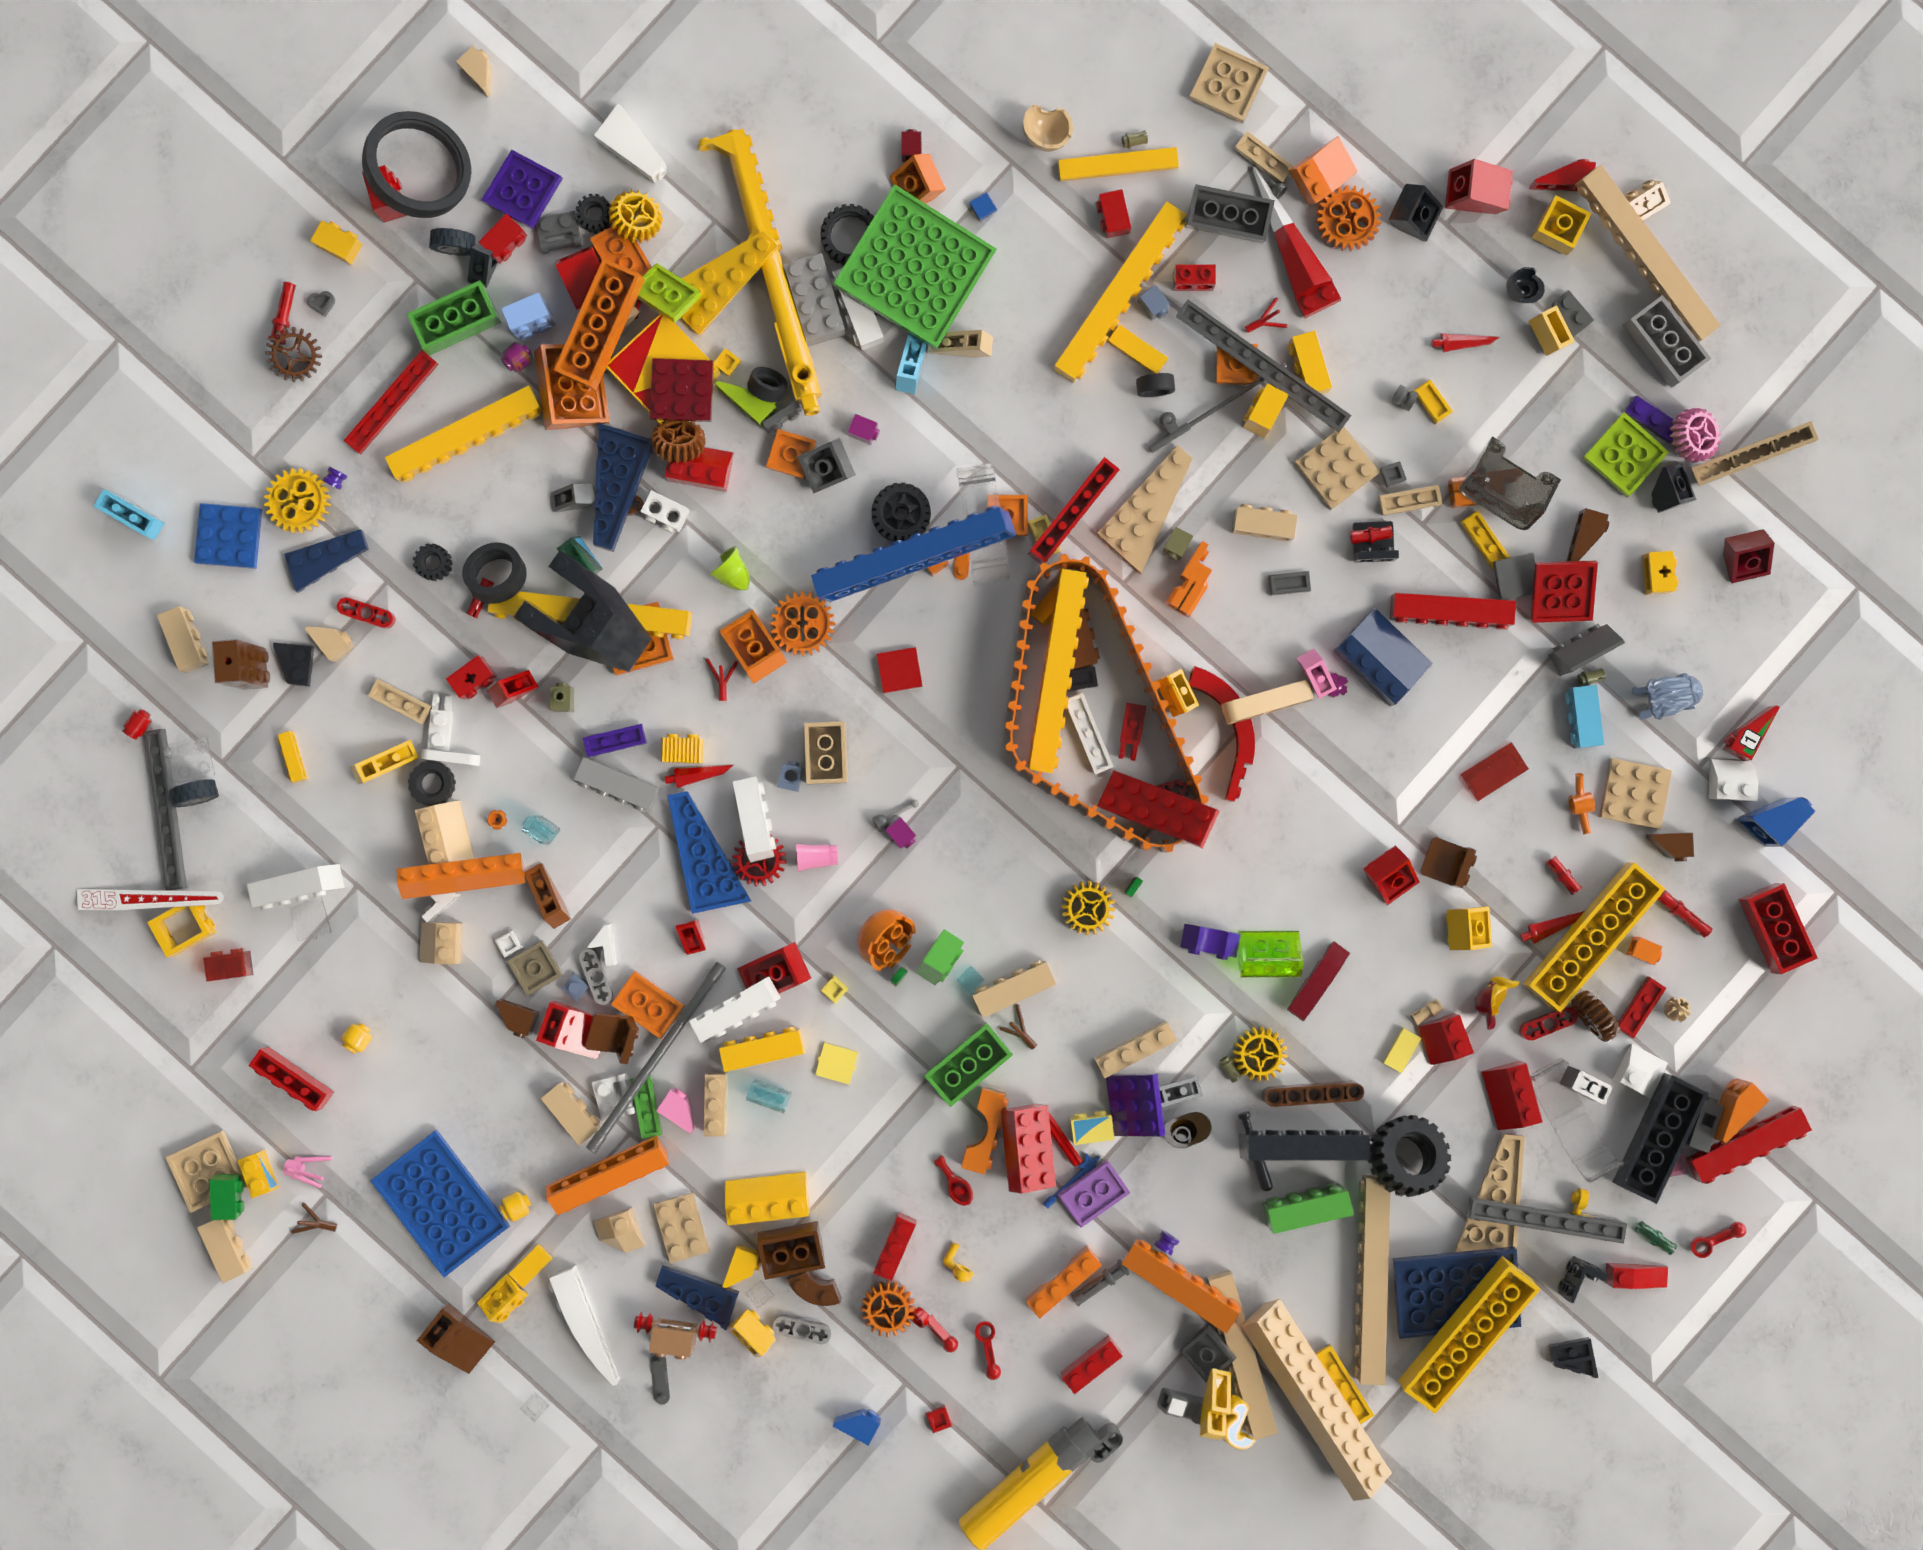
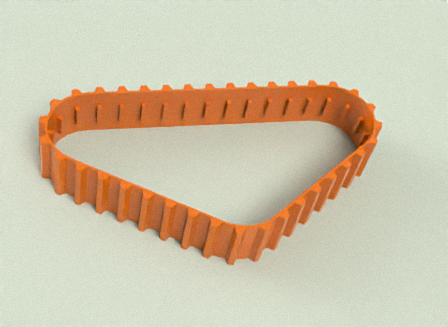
(1143, 668)

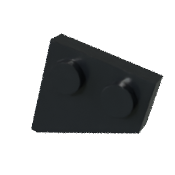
(295, 662)
(1575, 1356)

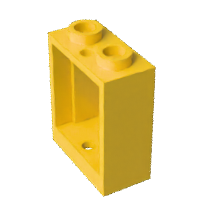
(165, 938)

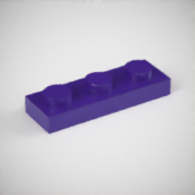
(1650, 418)
(614, 740)

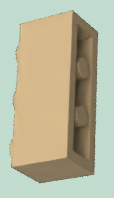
(1264, 523)
(183, 639)
(715, 1103)
(571, 1112)
(225, 1249)

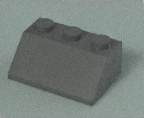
(1585, 648)

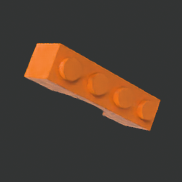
(978, 1155)
(1056, 1289)

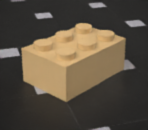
(826, 753)

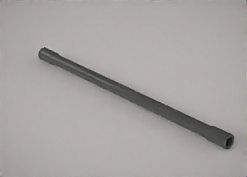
(601, 1135)

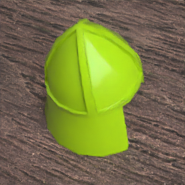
(732, 571)

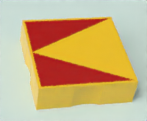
(657, 340)

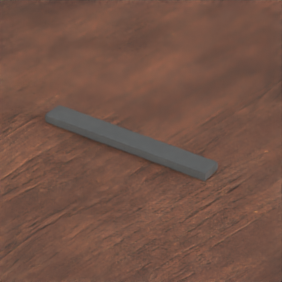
(165, 812)
(1546, 1220)

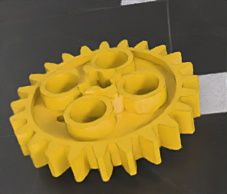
(291, 484)

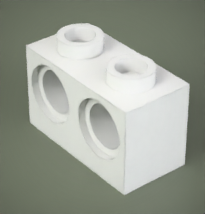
(667, 507)

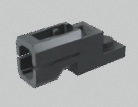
(1180, 1404)

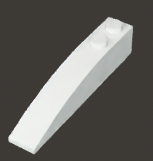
(581, 1319)

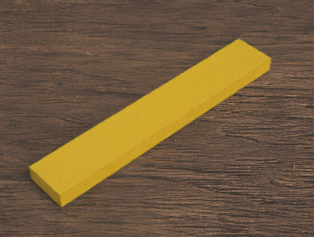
(1118, 164)

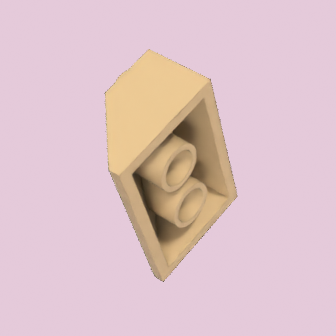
(444, 833)

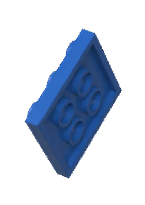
(228, 536)

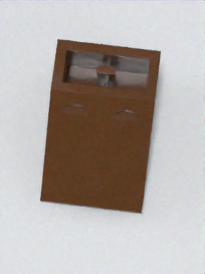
(455, 1339)

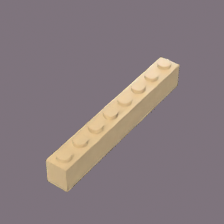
(1245, 1367)

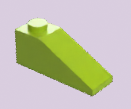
(749, 404)

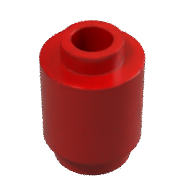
(137, 724)

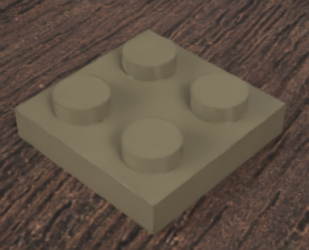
(535, 968)

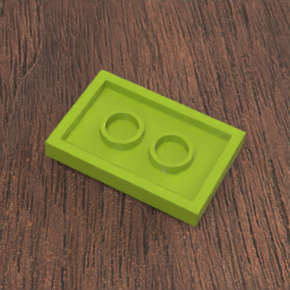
(667, 293)

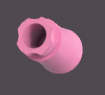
(816, 856)

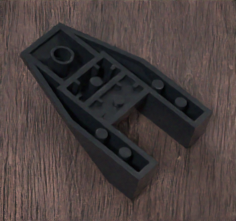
(599, 625)

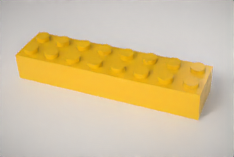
(1594, 936)
(1468, 1335)

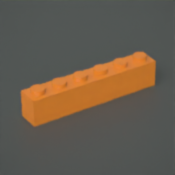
(460, 875)
(607, 1175)
(1182, 1285)

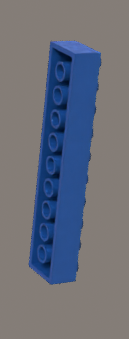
(913, 554)

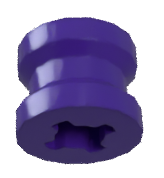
(334, 478)
(1166, 1242)

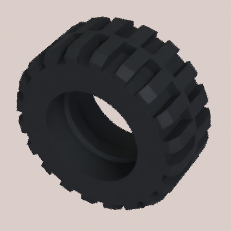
(1432, 1148)

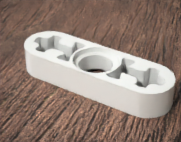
(450, 757)

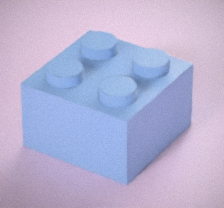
(528, 317)

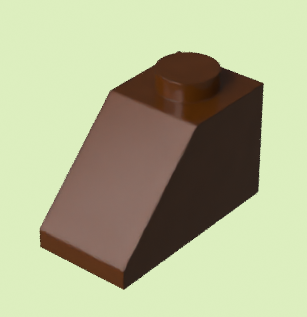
(1673, 845)
(517, 1017)

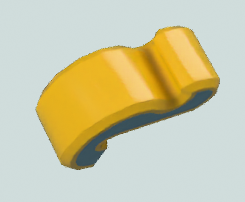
(1234, 1422)

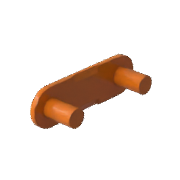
(961, 566)

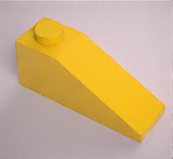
(384, 762)

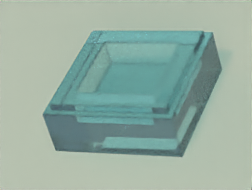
(970, 979)

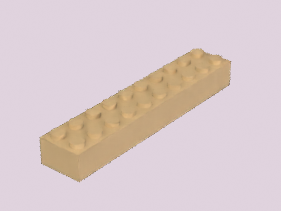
(1317, 1400)

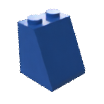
(1778, 821)

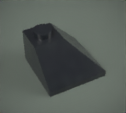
(1672, 488)

